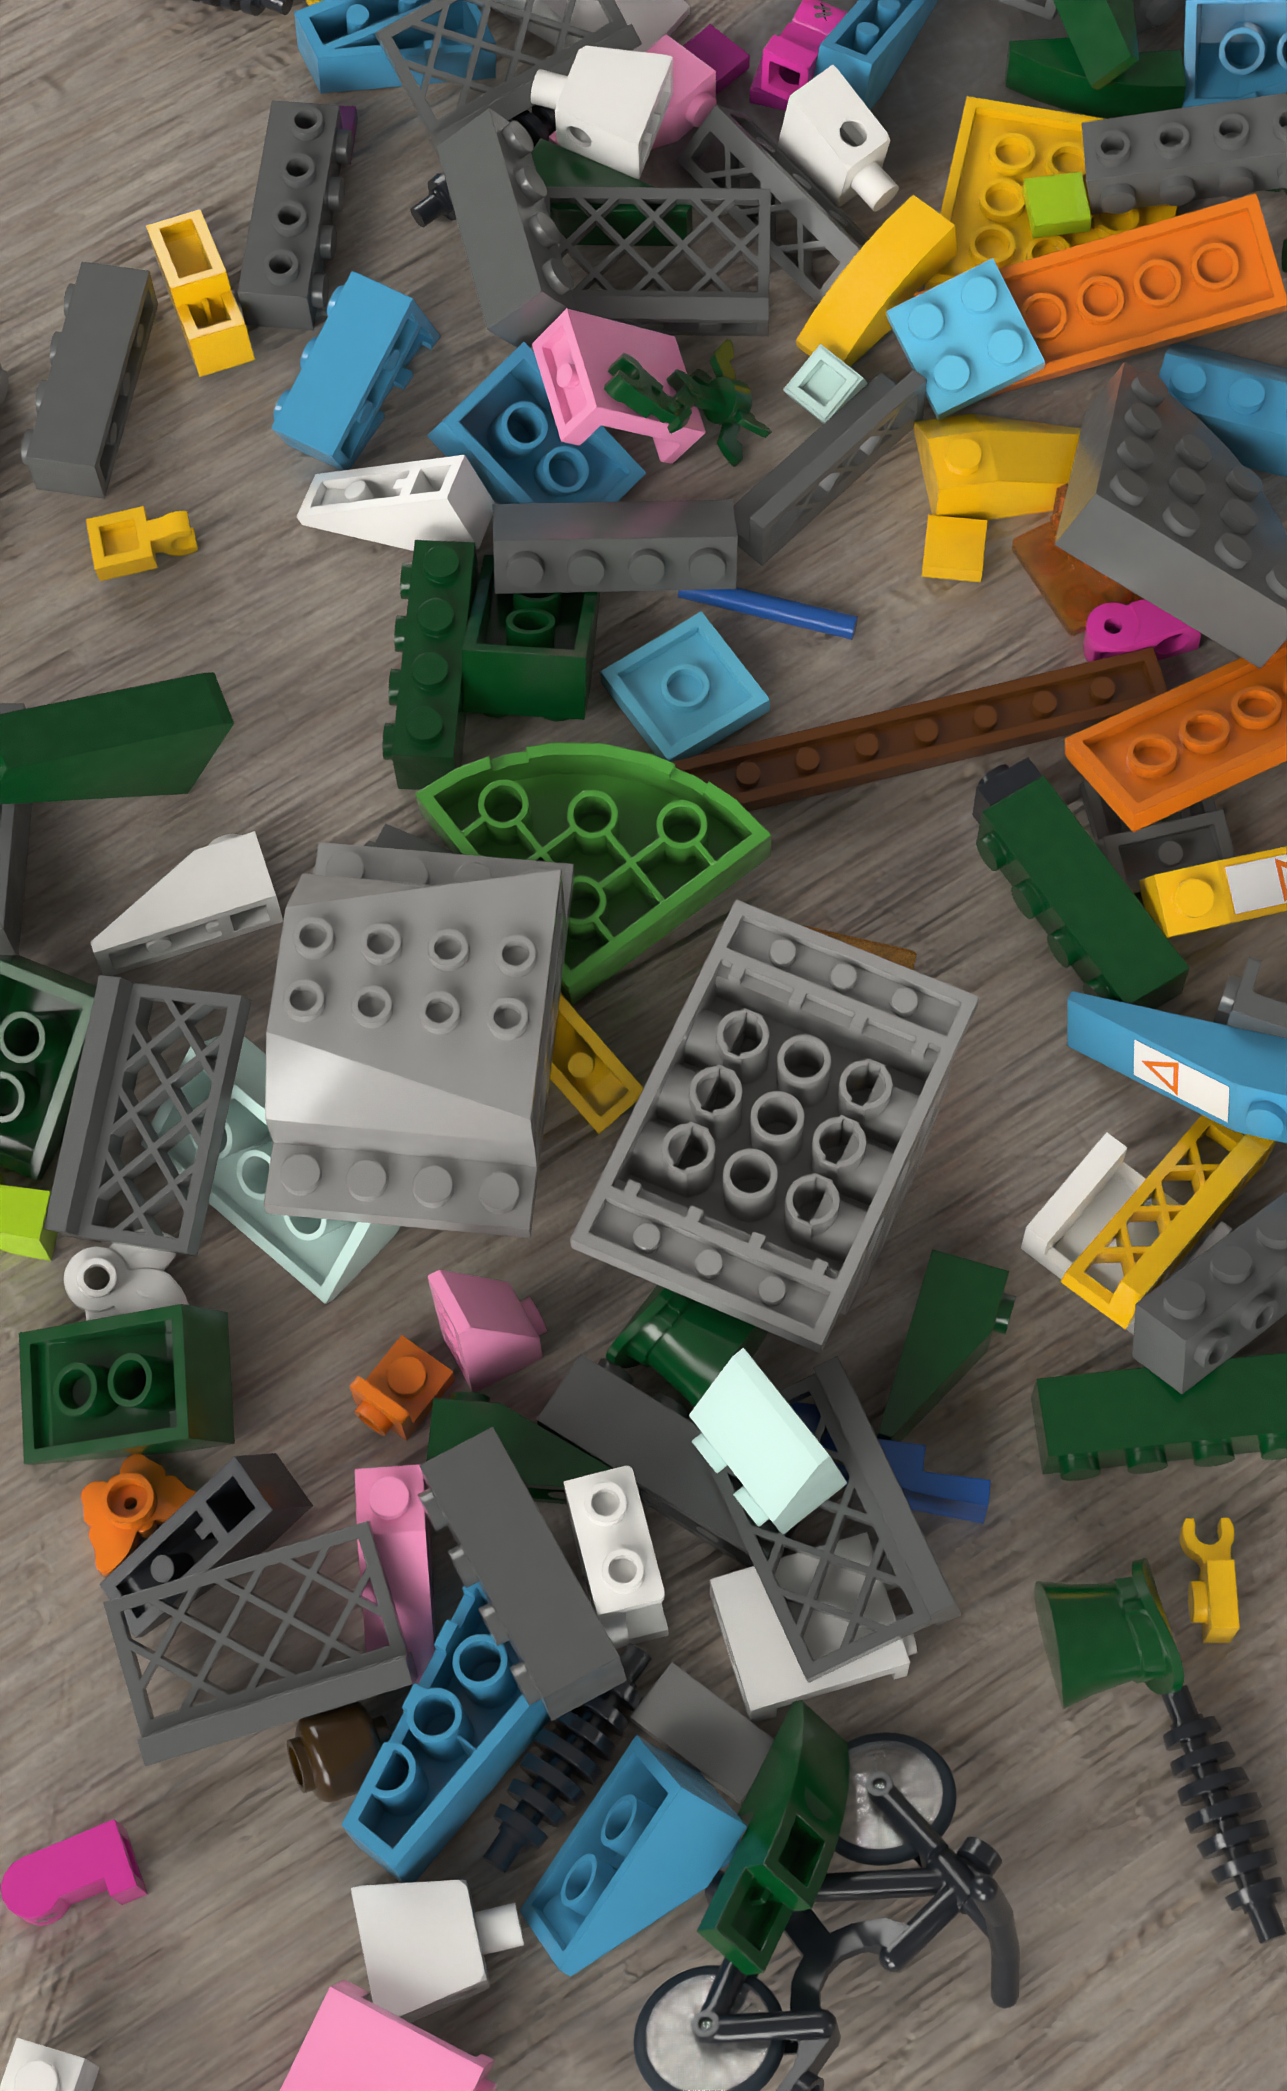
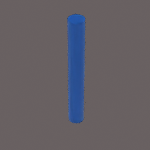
(777, 610)

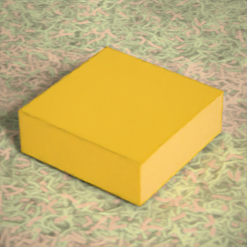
(954, 548)

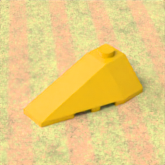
(993, 465)

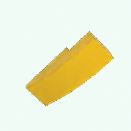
(879, 277)
(200, 293)

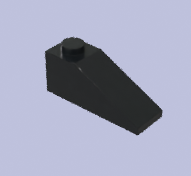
(222, 1523)

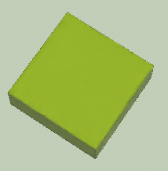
(1057, 204)

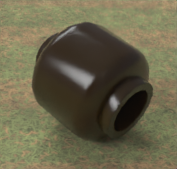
(336, 1750)

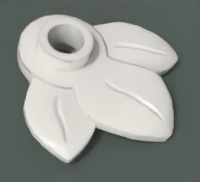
(134, 1283)

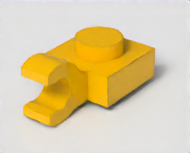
(128, 540)
(1214, 1595)

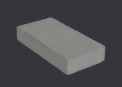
(703, 1732)

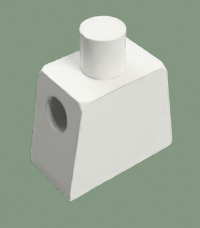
(609, 104)
(837, 141)
(429, 1943)

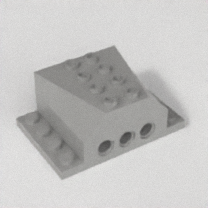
(415, 1038)
(779, 1127)

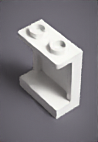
(1084, 1208)
(617, 1555)
(760, 1650)

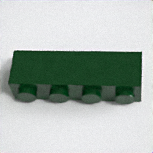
(1079, 899)
(1145, 1422)

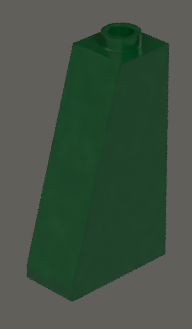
(114, 742)

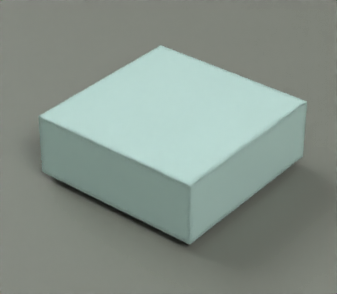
(824, 384)

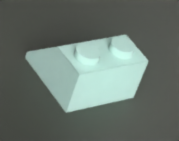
(765, 1446)

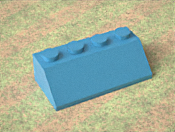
(1235, 399)

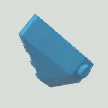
(1234, 50)

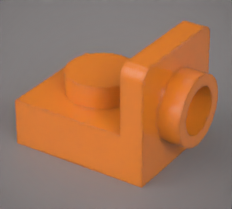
(400, 1389)

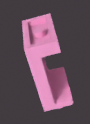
(574, 369)
(370, 2049)

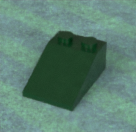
(528, 652)
(40, 1055)
(127, 1386)

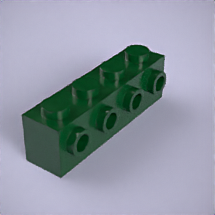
(429, 686)

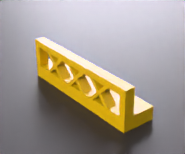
(1178, 1225)

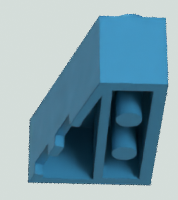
(346, 56)
(351, 371)

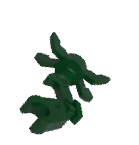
(722, 399)

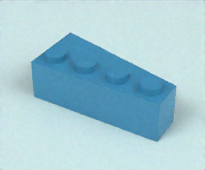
(448, 1749)

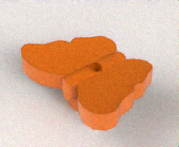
(116, 1529)

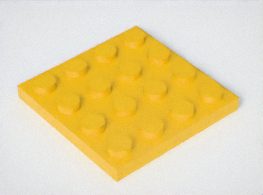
(984, 190)

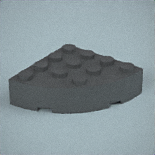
(1176, 517)

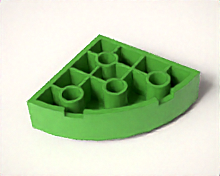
(639, 831)

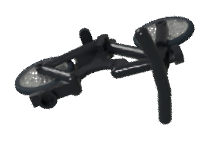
(728, 2029)

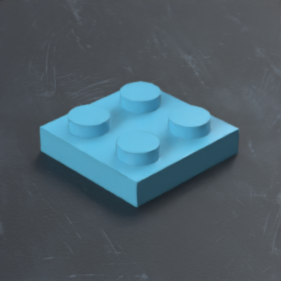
(966, 339)
(685, 690)

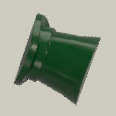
(683, 1341)
(1107, 1636)

